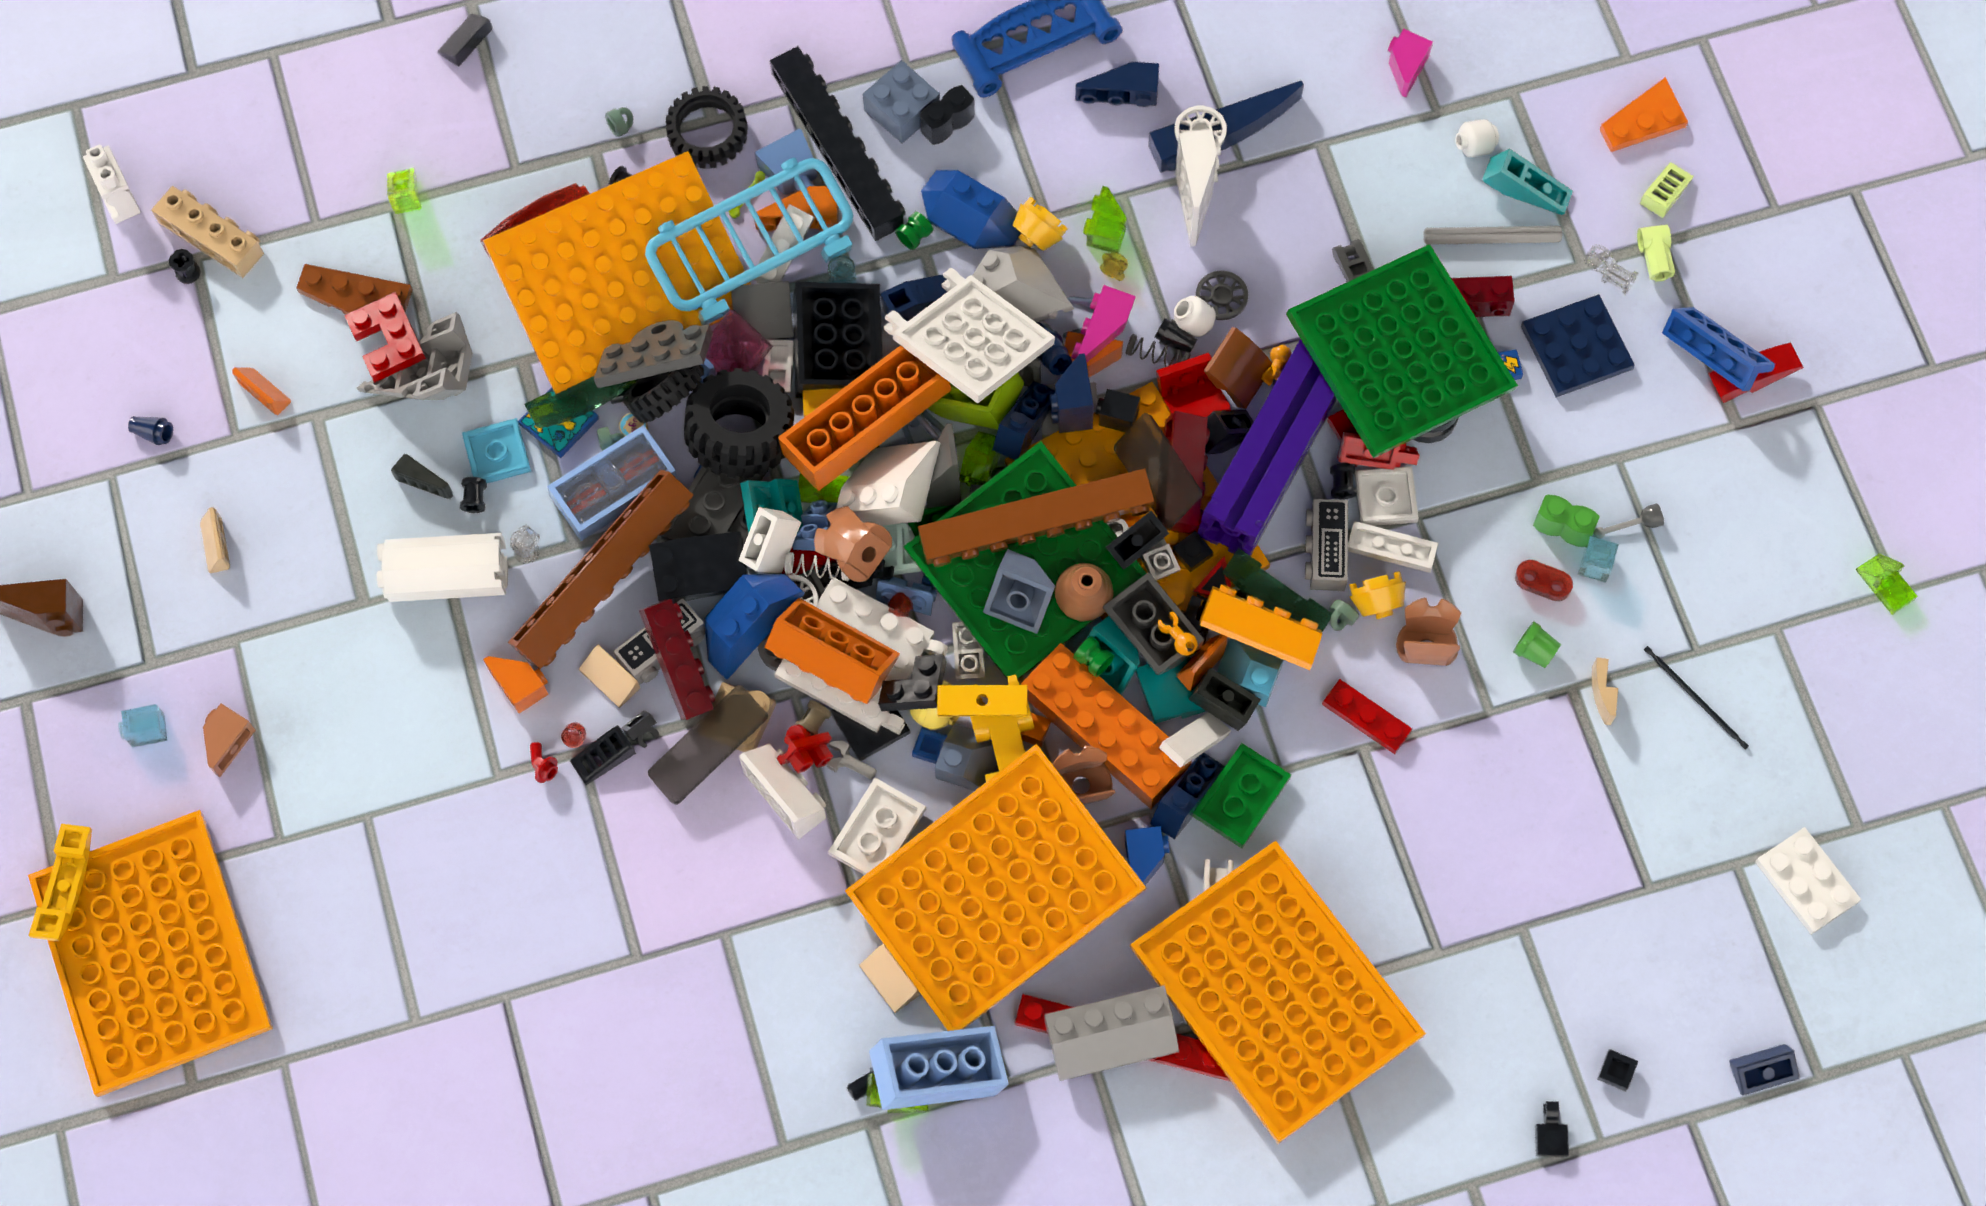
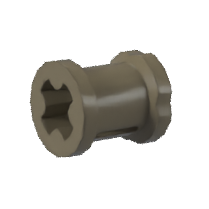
(814, 717)

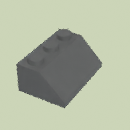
(1137, 616)

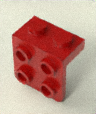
(1189, 389)

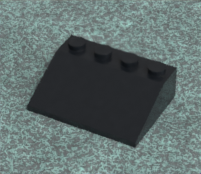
(834, 333)

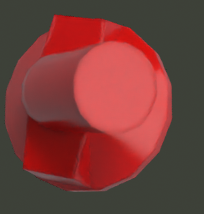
(544, 768)

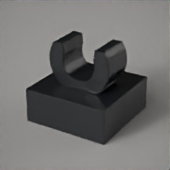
(639, 726)

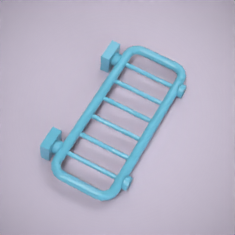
(707, 300)

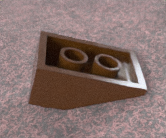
(44, 605)

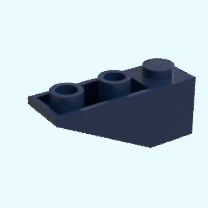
(1126, 84)
(912, 296)
(1023, 421)
(1182, 799)

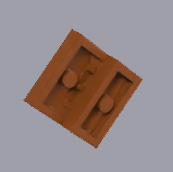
(1238, 367)

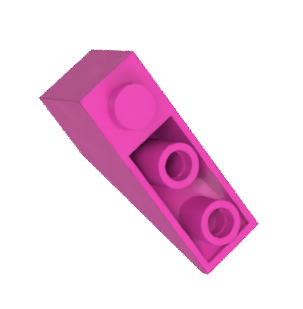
(1107, 322)

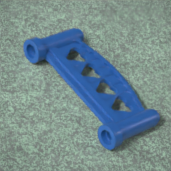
(986, 65)

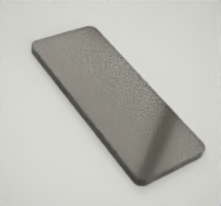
(1169, 479)
(707, 744)

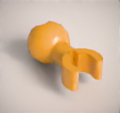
(1279, 356)
(1182, 640)

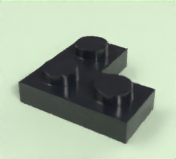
(917, 692)

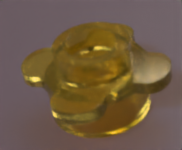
(1114, 265)

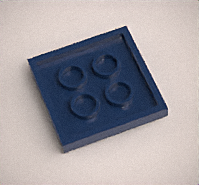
(1577, 345)

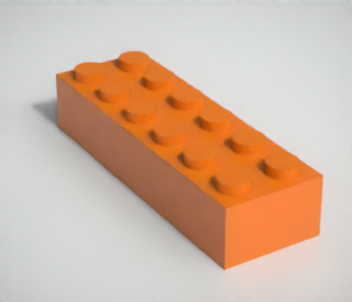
(861, 416)
(1102, 718)

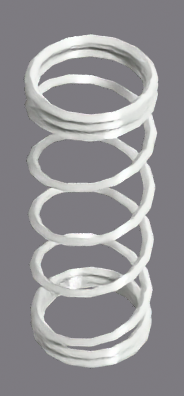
(789, 561)

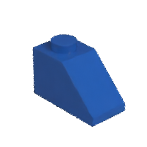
(1146, 851)

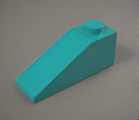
(1526, 182)

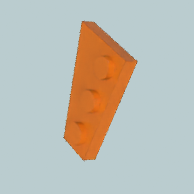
(1645, 118)

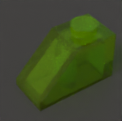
(979, 460)

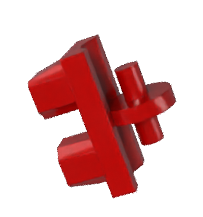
(805, 749)

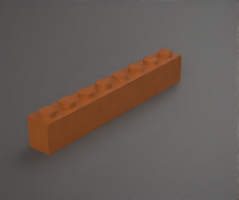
(1035, 517)
(601, 569)

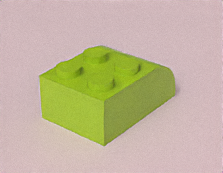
(987, 413)

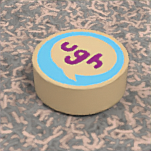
(629, 424)

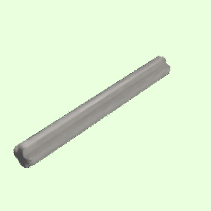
(1484, 235)

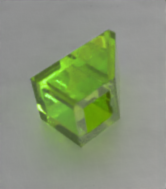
(1107, 224)

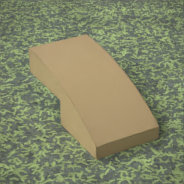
(1604, 696)

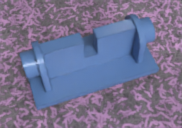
(921, 595)

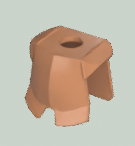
(853, 544)
(1430, 624)
(1090, 765)

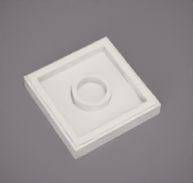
(1386, 496)

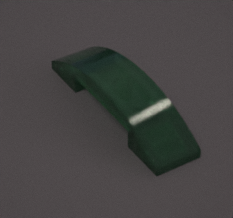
(572, 402)
(1255, 582)

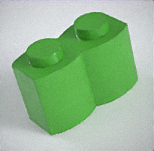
(1570, 522)

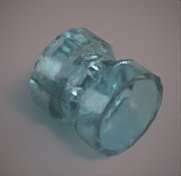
(840, 267)

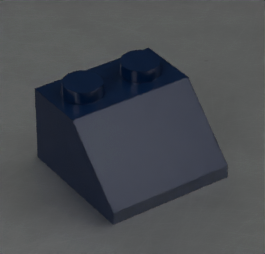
(1073, 400)

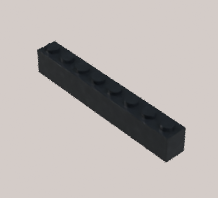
(837, 143)

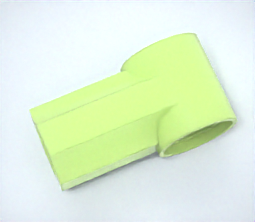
(1656, 245)

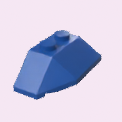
(969, 210)
(746, 618)

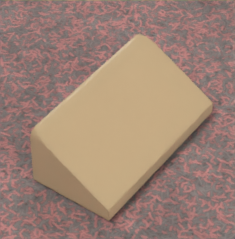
(214, 541)
(609, 676)
(889, 978)

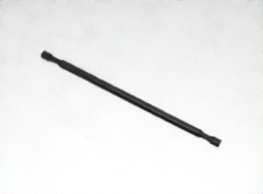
(1717, 718)

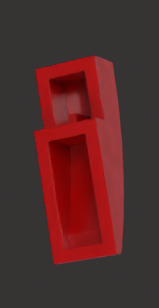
(1786, 363)

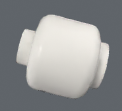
(1477, 138)
(1194, 316)

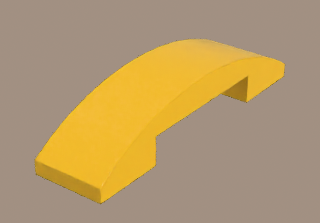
(64, 883)

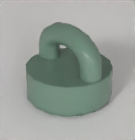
(616, 121)
(606, 439)
(1344, 612)

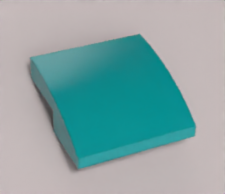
(776, 495)
(1166, 694)

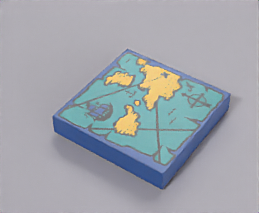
(562, 436)

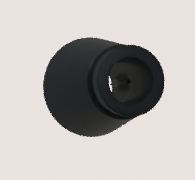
(1174, 337)

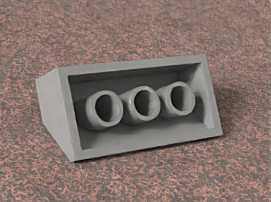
(1111, 1033)

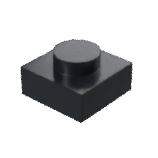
(1192, 551)
(1617, 1070)

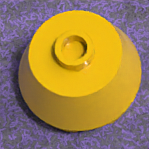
(1038, 226)
(1379, 595)

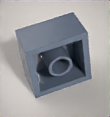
(899, 100)

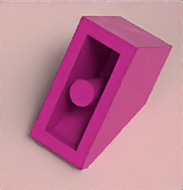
(1408, 58)

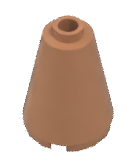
(1082, 601)

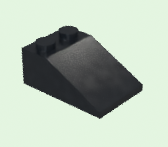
(697, 566)

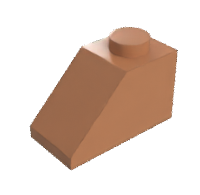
(224, 737)

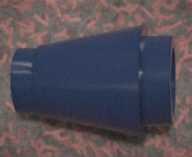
(152, 429)

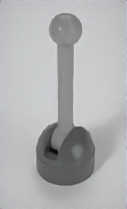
(1650, 517)

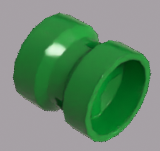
(914, 230)
(1092, 654)

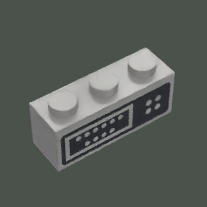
(1327, 545)
(638, 654)

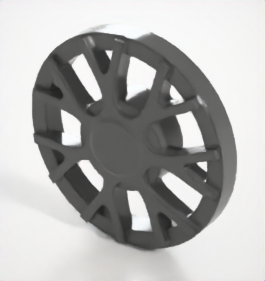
(1223, 294)

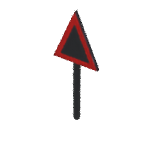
(1214, 578)

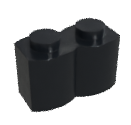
(944, 116)

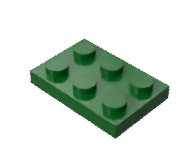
(1241, 795)

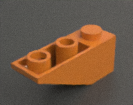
(822, 199)

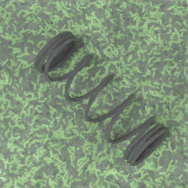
(1131, 344)

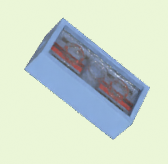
(608, 482)

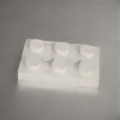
(876, 827)
(1808, 880)

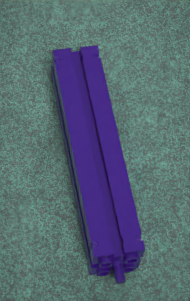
(1269, 456)

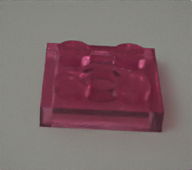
(736, 345)

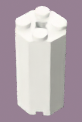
(443, 567)

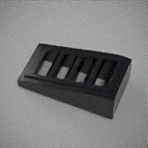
(608, 763)

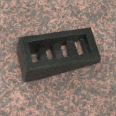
(415, 474)

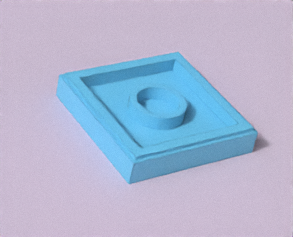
(496, 451)

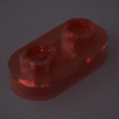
(1544, 578)

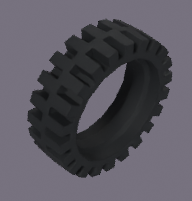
(707, 99)
(659, 393)

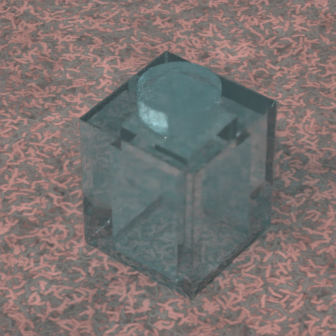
(1598, 559)
(143, 725)

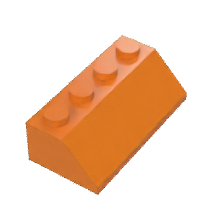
(831, 650)

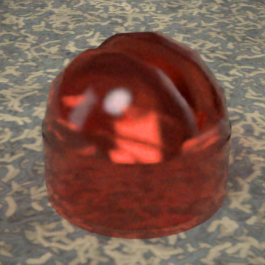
(901, 604)
(575, 737)

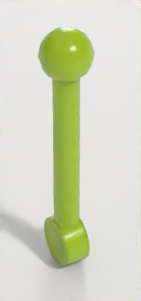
(759, 176)

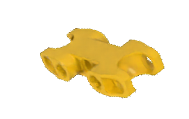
(1003, 732)

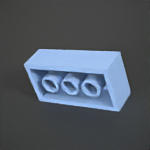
(938, 1067)

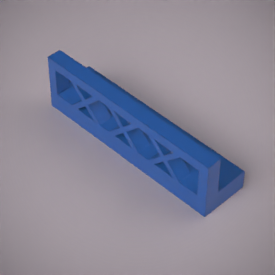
(1716, 347)

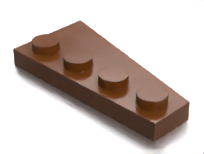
(348, 290)

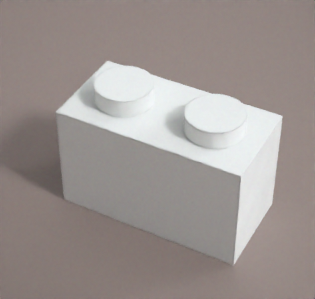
(769, 541)

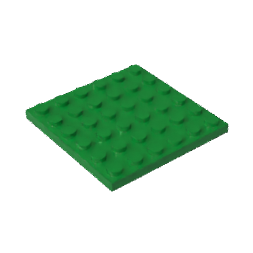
(1401, 350)
(969, 582)

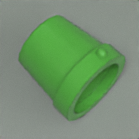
(1537, 645)

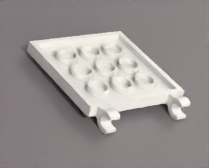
(971, 336)
(877, 622)

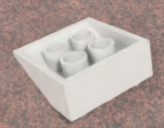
(1195, 176)
(891, 484)

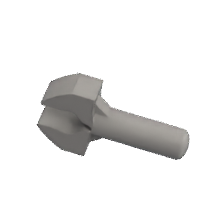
(848, 761)

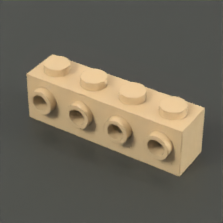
(208, 231)

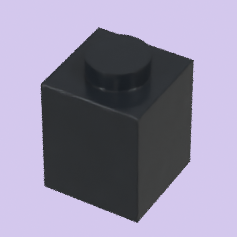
(1117, 410)

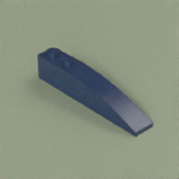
(1241, 120)

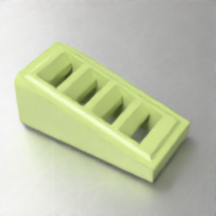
(1658, 205)

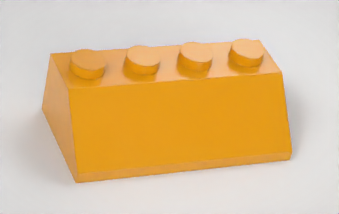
(1261, 627)

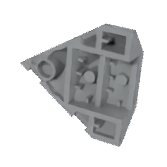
(1023, 281)
(440, 374)

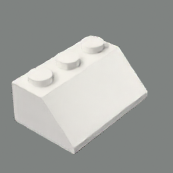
(783, 789)

